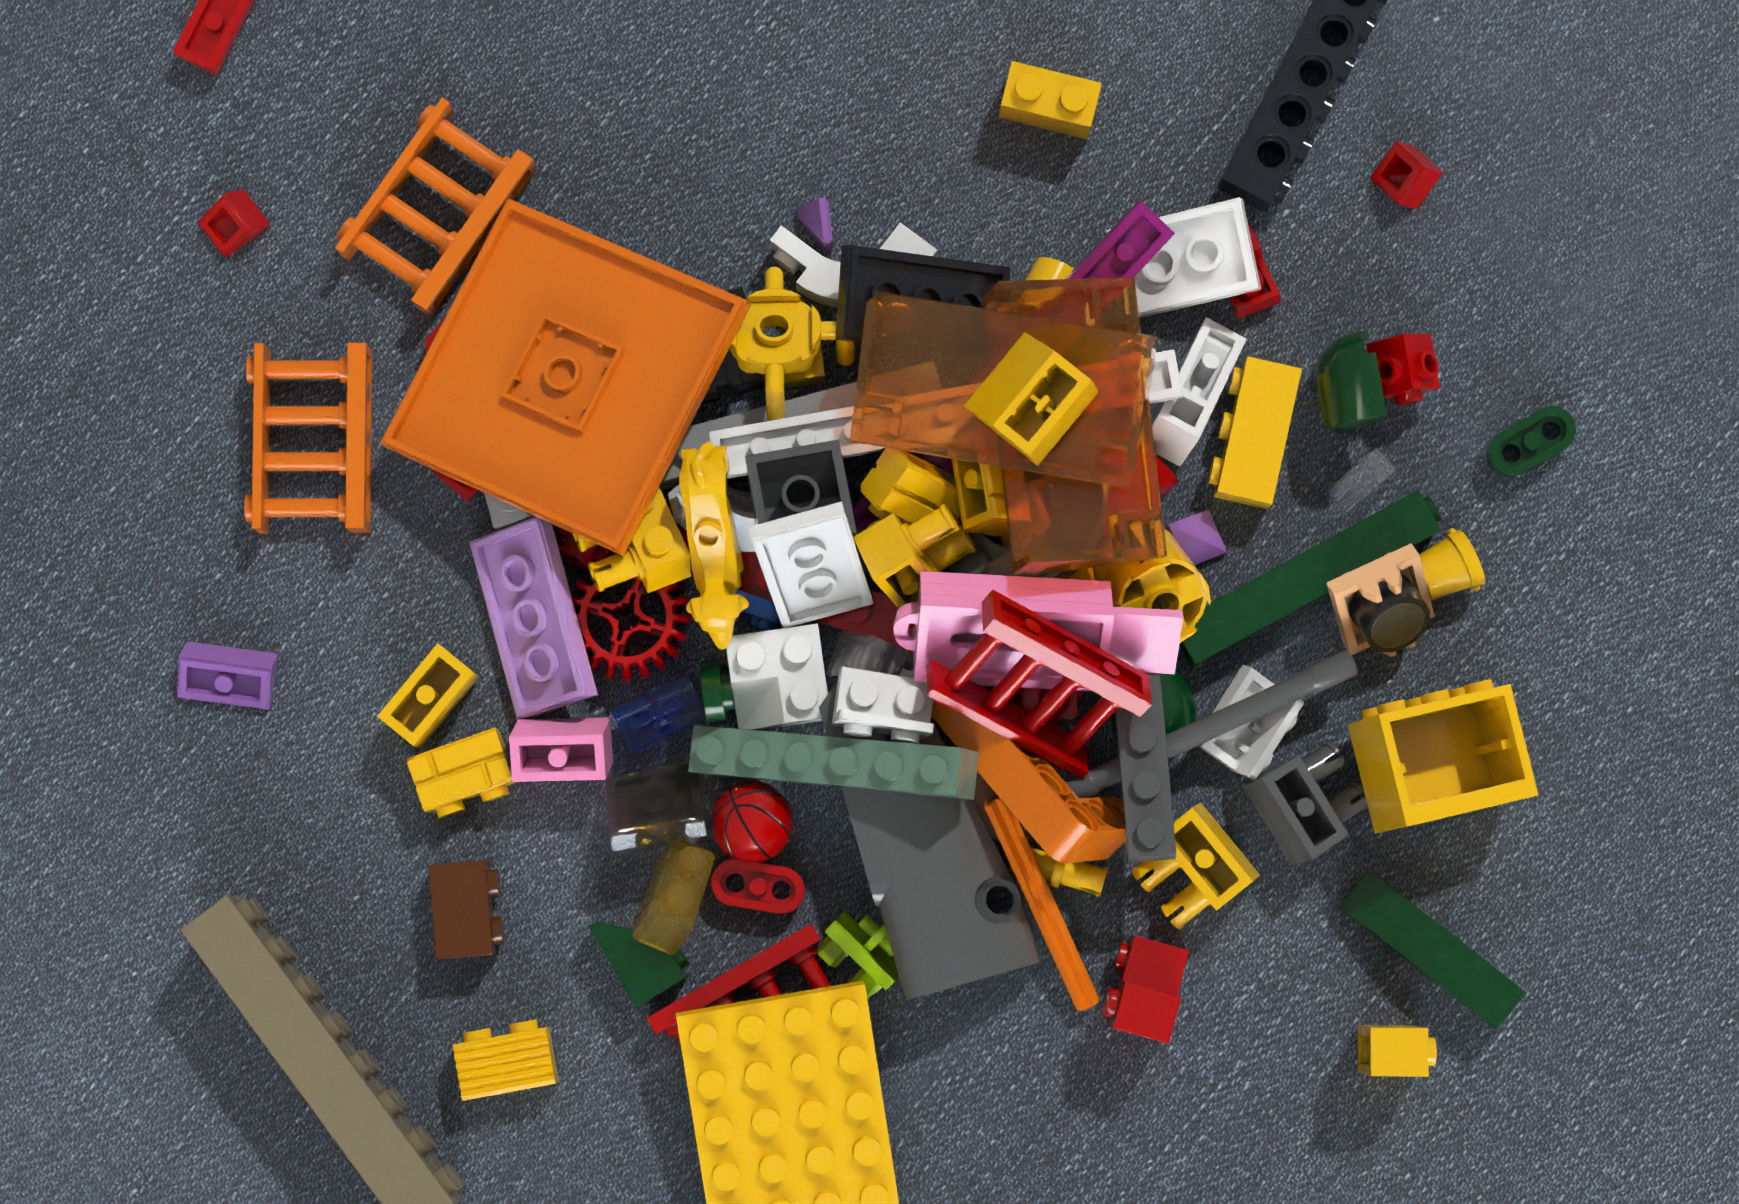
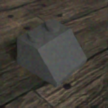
(798, 481)

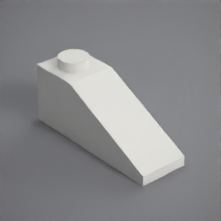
(1202, 375)

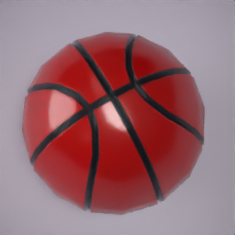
(751, 821)

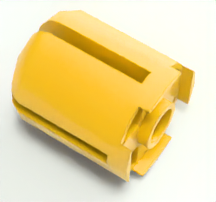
(1168, 579)

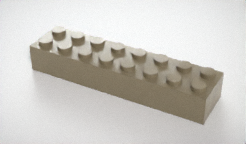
(319, 1056)

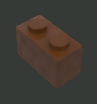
(465, 909)

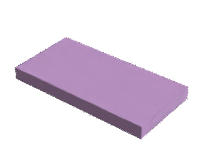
(533, 618)

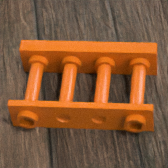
(455, 248)
(352, 461)

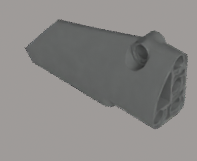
(932, 879)

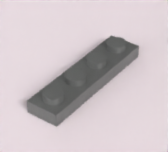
(1146, 780)

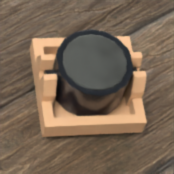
(1382, 603)

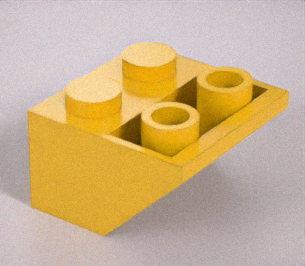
(1032, 397)

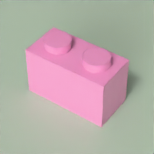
(561, 749)

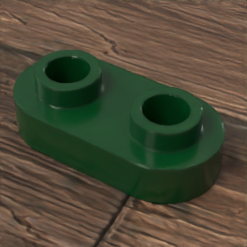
(1529, 441)
(716, 689)

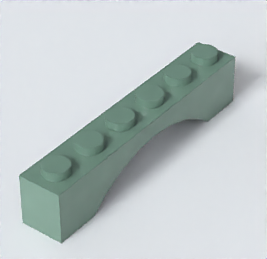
(834, 761)

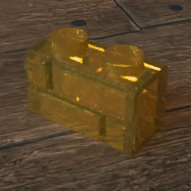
(673, 896)

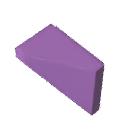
(816, 219)
(1198, 537)

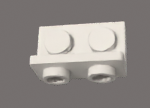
(883, 705)

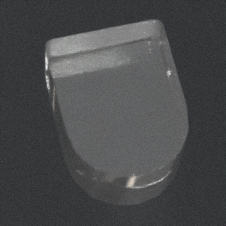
(1361, 480)

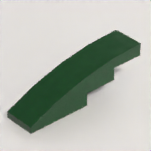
(1432, 950)

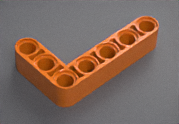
(1058, 820)

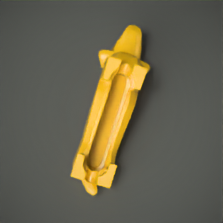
(712, 541)

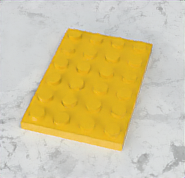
(788, 1099)

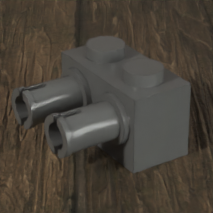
(1297, 808)

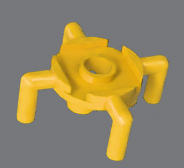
(788, 352)

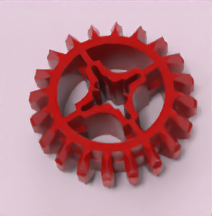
(615, 658)

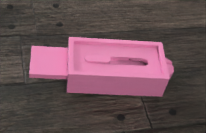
(951, 622)

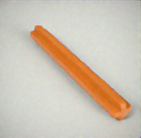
(1042, 904)

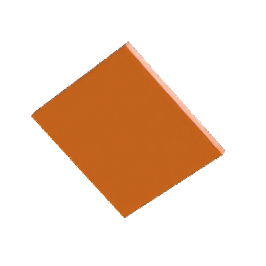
(565, 375)

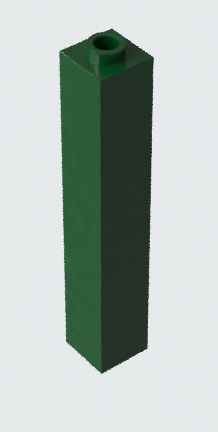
(1306, 575)

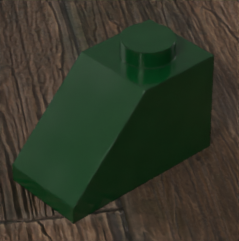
(640, 967)

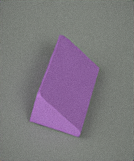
(226, 675)

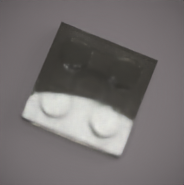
(655, 807)

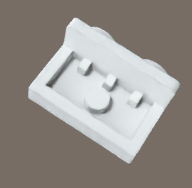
(1252, 745)

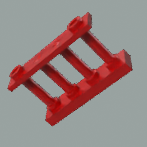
(1042, 645)
(756, 972)

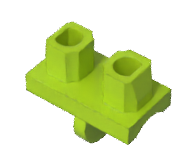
(866, 946)

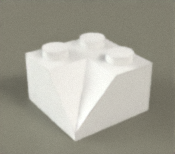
(777, 677)

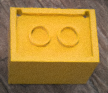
(1441, 755)

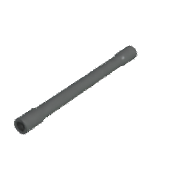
(1314, 679)

